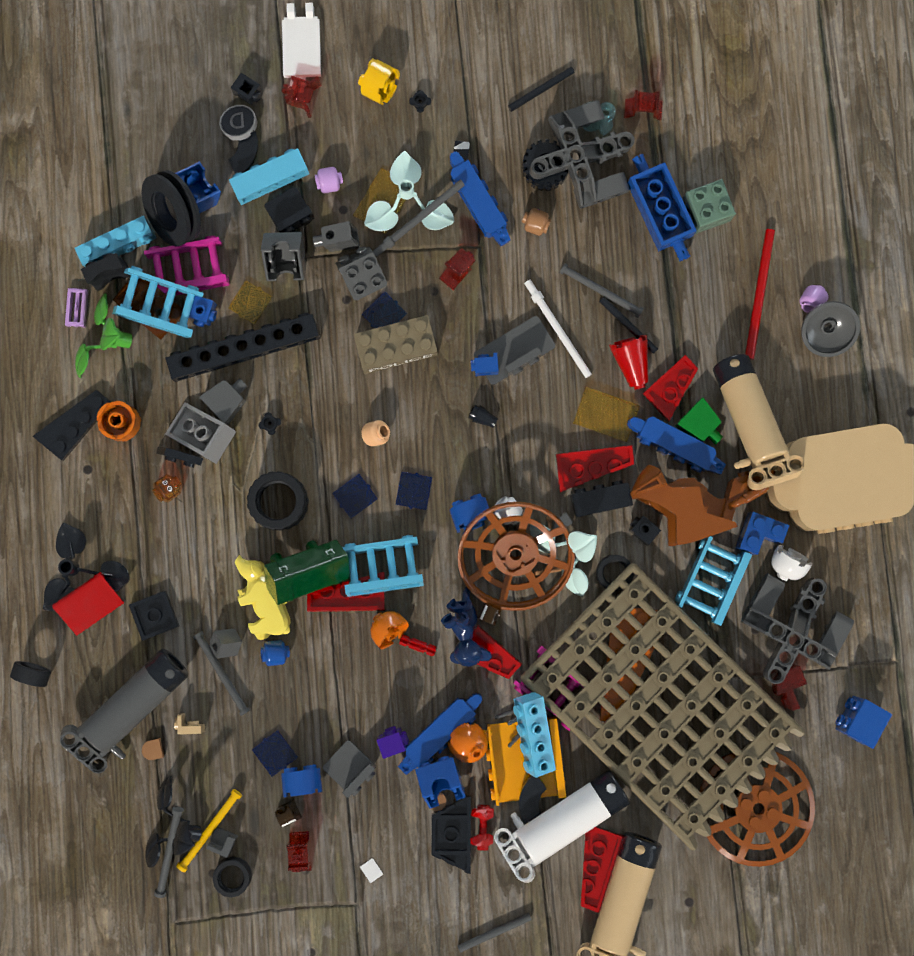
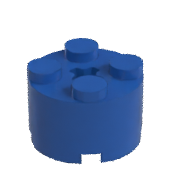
(464, 512)
(302, 781)

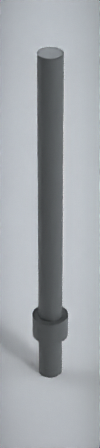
(390, 241)

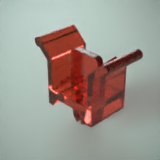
(300, 92)
(644, 103)
(457, 268)
(298, 852)

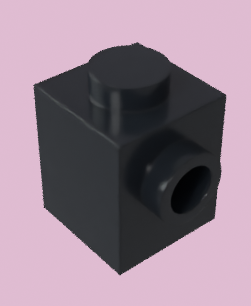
(644, 529)

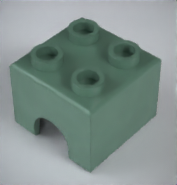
(709, 205)

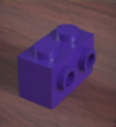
(392, 741)

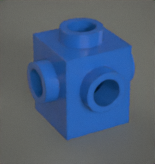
(203, 311)

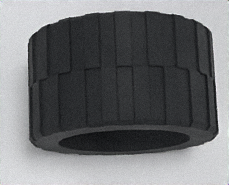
(258, 488)

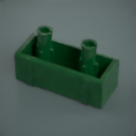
(306, 571)

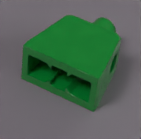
(701, 422)

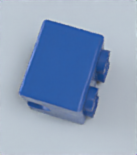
(204, 194)
(862, 721)
(439, 777)

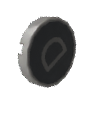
(238, 122)

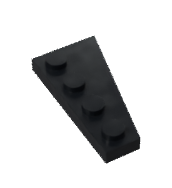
(70, 428)

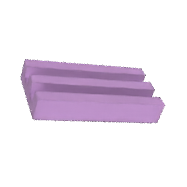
(76, 323)

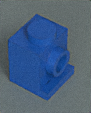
(485, 365)

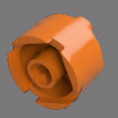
(108, 424)

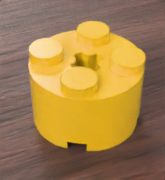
(379, 81)

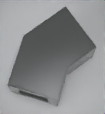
(565, 519)

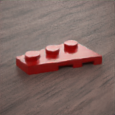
(670, 388)
(502, 661)

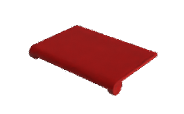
(87, 604)

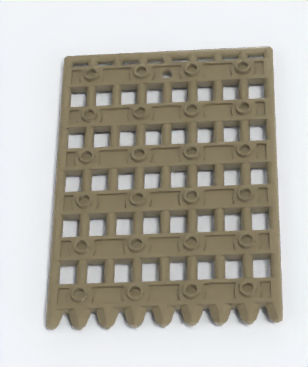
(704, 747)

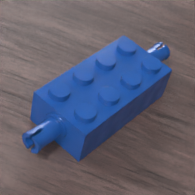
(661, 207)

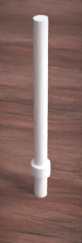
(537, 297)

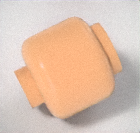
(375, 433)

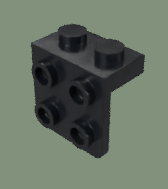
(289, 211)

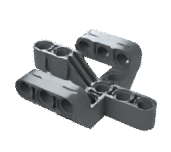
(585, 189)
(799, 622)

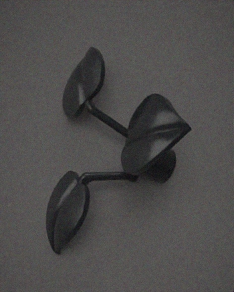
(72, 542)
(185, 832)

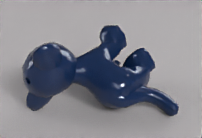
(463, 623)

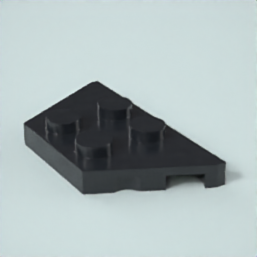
(452, 834)

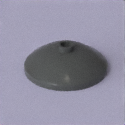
(837, 337)

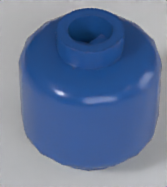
(274, 653)

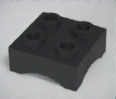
(104, 270)

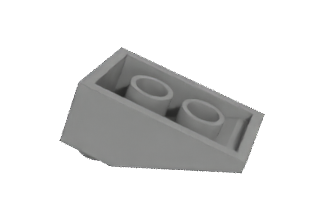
(200, 432)

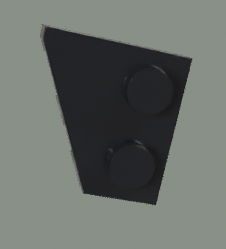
(173, 455)

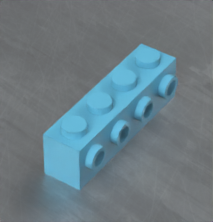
(269, 176)
(119, 241)
(534, 734)

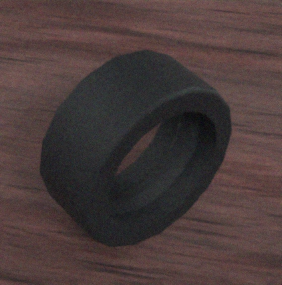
(601, 566)
(30, 674)
(229, 892)

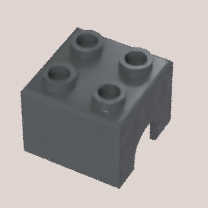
(283, 254)

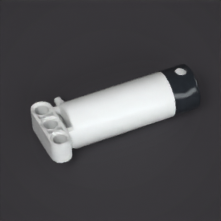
(561, 823)

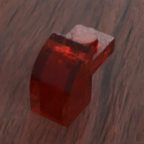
(792, 681)

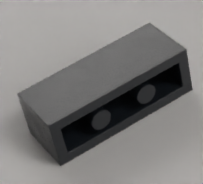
(601, 499)

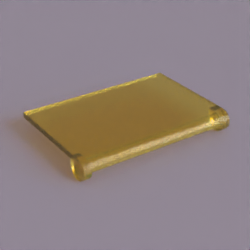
(380, 190)
(605, 414)

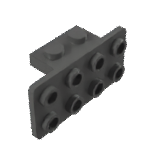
(518, 348)

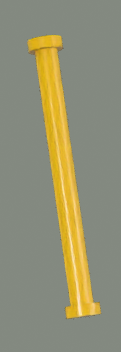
(182, 866)

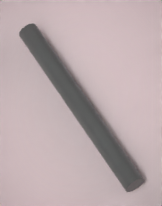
(494, 932)

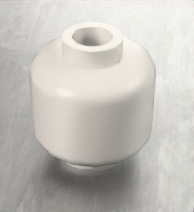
(509, 511)

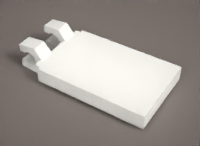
(301, 43)

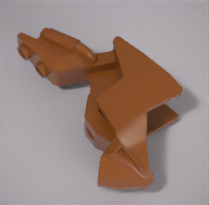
(689, 506)

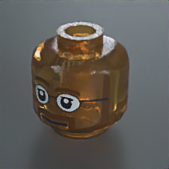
(167, 488)

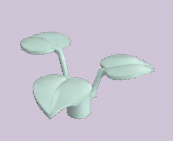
(405, 174)
(584, 548)

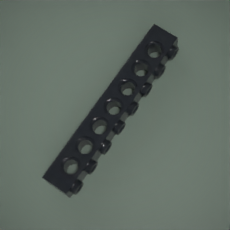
(176, 359)

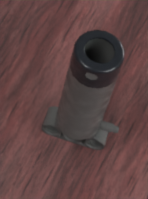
(124, 711)

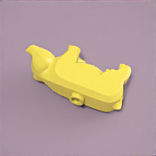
(273, 617)

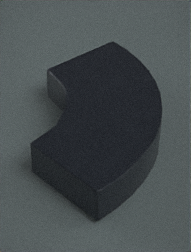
(245, 154)
(529, 798)

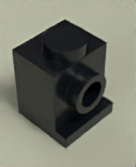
(244, 84)

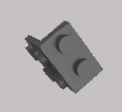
(361, 273)
(350, 768)

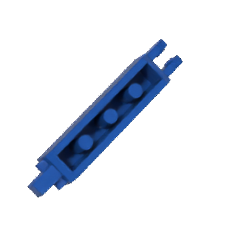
(478, 200)
(676, 443)
(438, 732)

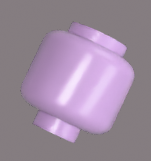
(328, 180)
(813, 297)

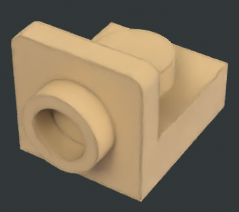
(192, 727)

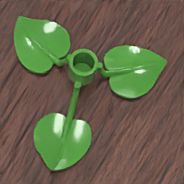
(110, 337)

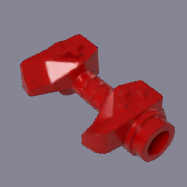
(483, 839)

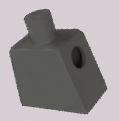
(338, 237)
(225, 399)

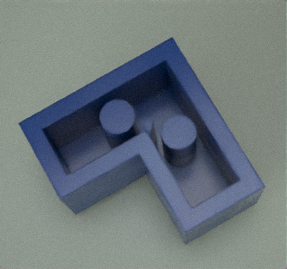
(756, 529)

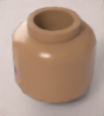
(536, 221)

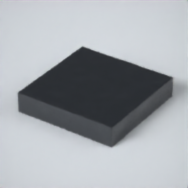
(154, 615)

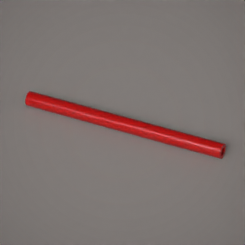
(759, 293)

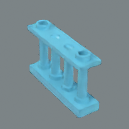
(144, 315)
(732, 578)
(393, 582)

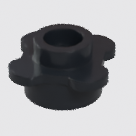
(420, 95)
(270, 428)

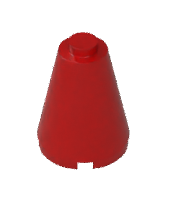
(632, 359)

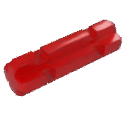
(417, 645)

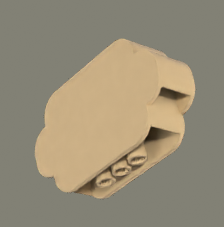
(847, 479)

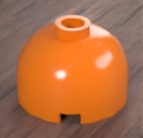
(387, 627)
(468, 743)

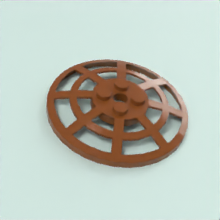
(518, 565)
(767, 818)

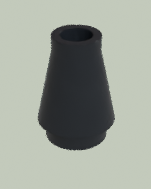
(481, 416)

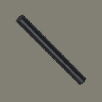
(540, 89)
(625, 322)

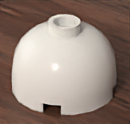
(789, 564)

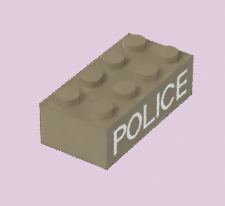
(395, 344)

